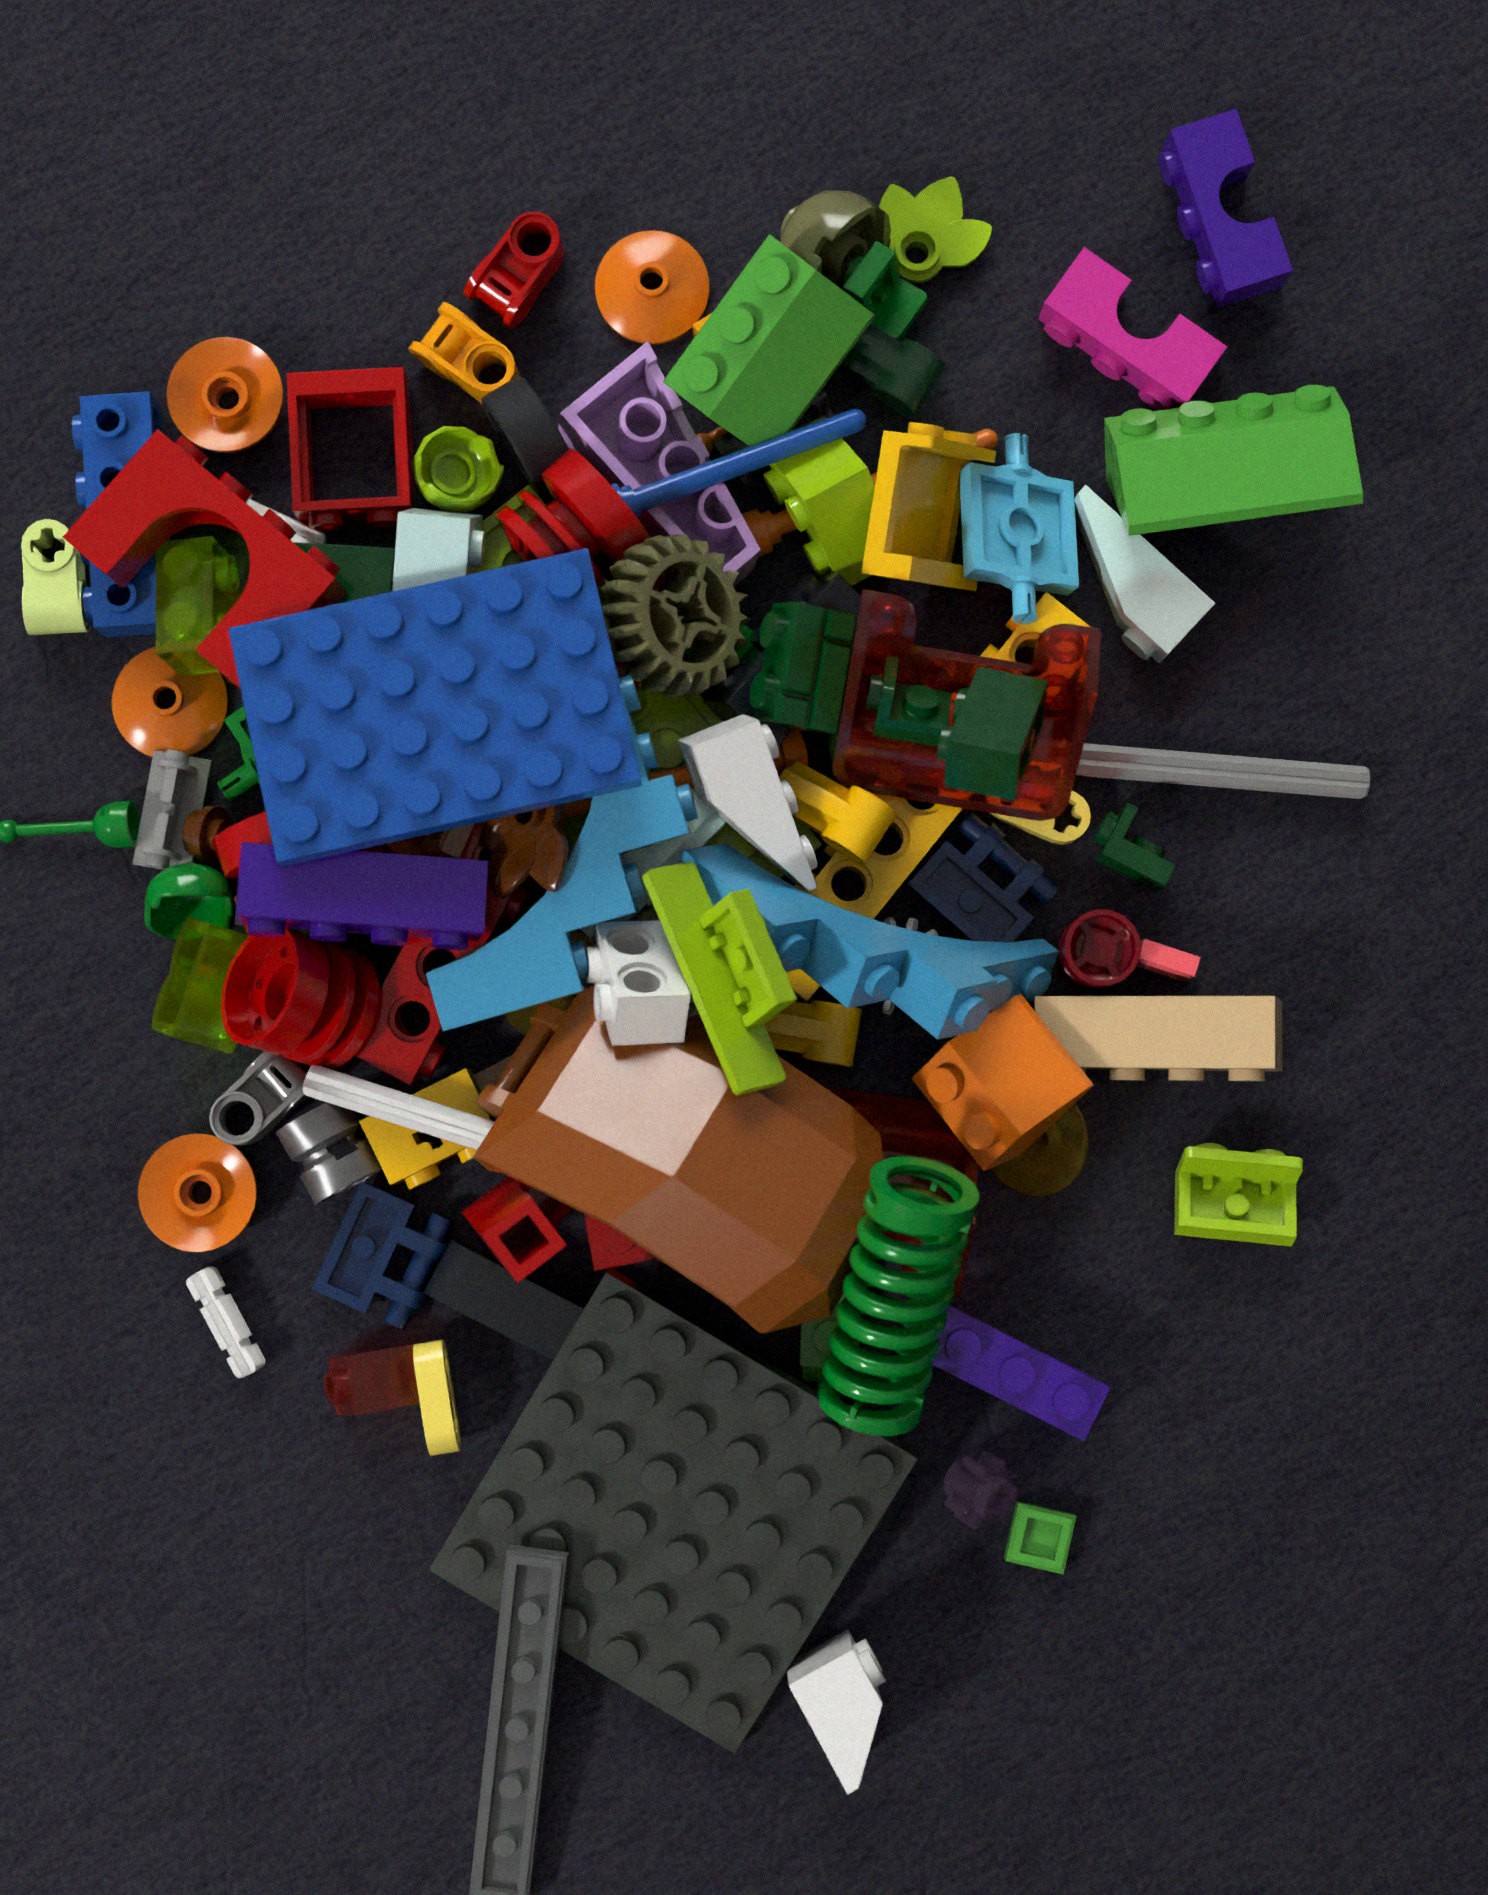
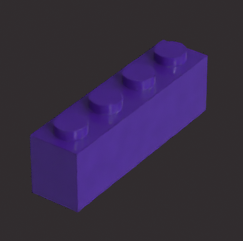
(363, 894)

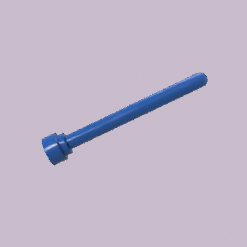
(742, 461)

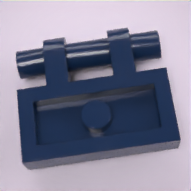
(969, 898)
(366, 1246)

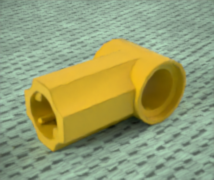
(845, 818)
(817, 1031)

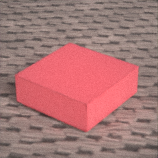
(1167, 961)

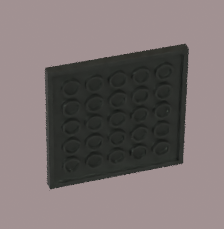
(693, 1504)

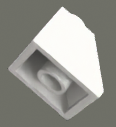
(840, 1700)

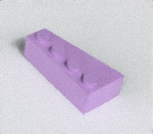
(638, 434)

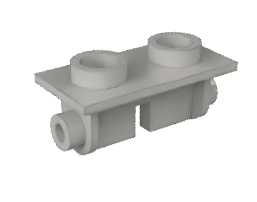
(173, 791)

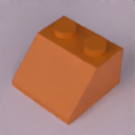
(1002, 1083)

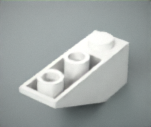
(739, 781)

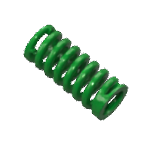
(871, 1374)

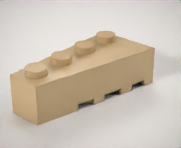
(1168, 1034)

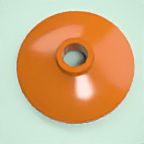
(658, 313)
(207, 374)
(184, 727)
(168, 1200)

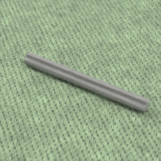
(1224, 771)

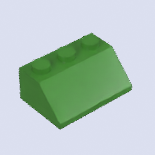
(769, 346)

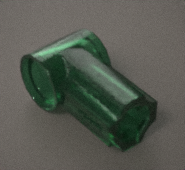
(896, 370)

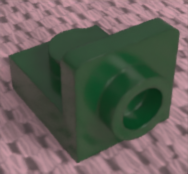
(906, 710)
(1137, 859)

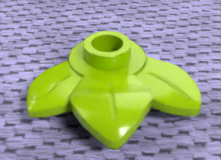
(935, 226)

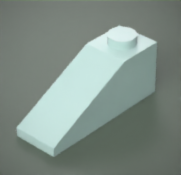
(1143, 588)

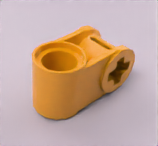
(461, 350)

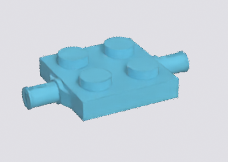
(1019, 529)

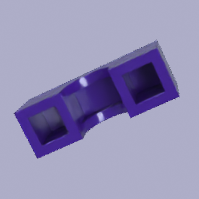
(1234, 256)
(1019, 1374)

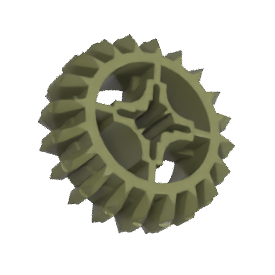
(658, 626)

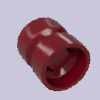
(1098, 949)

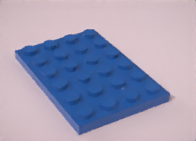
(433, 707)

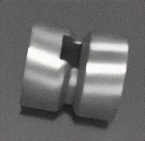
(316, 1132)

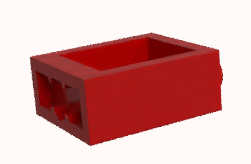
(348, 390)

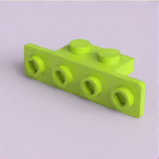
(727, 969)

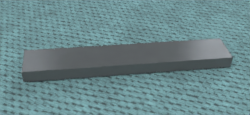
(519, 1721)

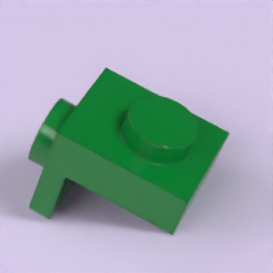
(880, 289)

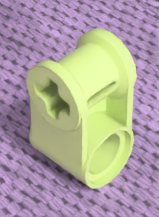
(52, 589)

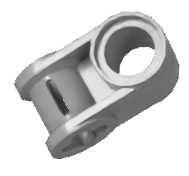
(264, 1093)

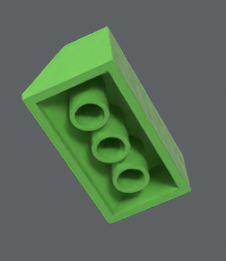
(1232, 460)

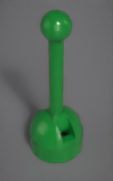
(114, 825)

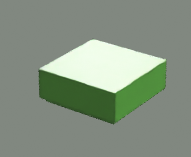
(1039, 1537)

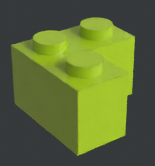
(830, 498)

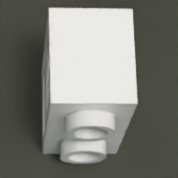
(637, 983)

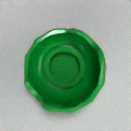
(184, 893)

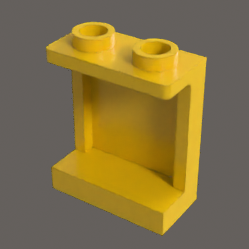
(920, 505)

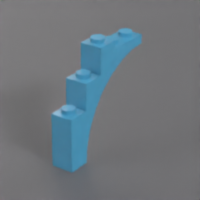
(538, 954)
(862, 961)

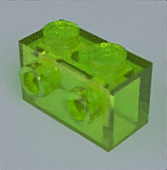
(192, 596)

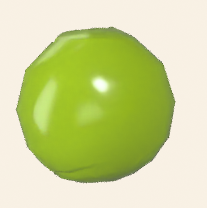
(457, 469)

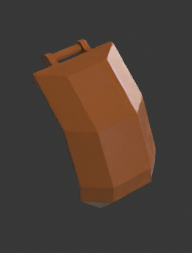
(723, 1187)

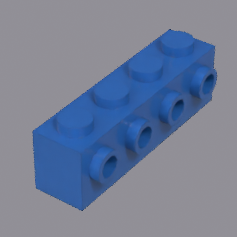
(110, 434)

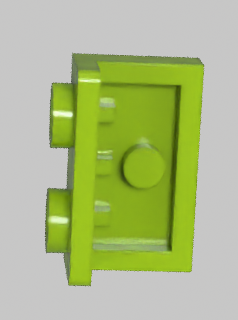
(1237, 1195)

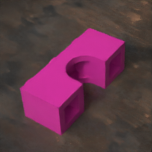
(1085, 315)

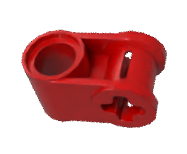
(515, 272)

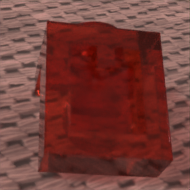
(372, 1381)

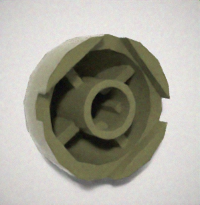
(834, 230)

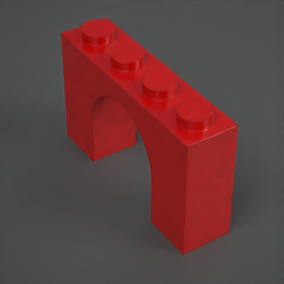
(171, 490)
(518, 1225)

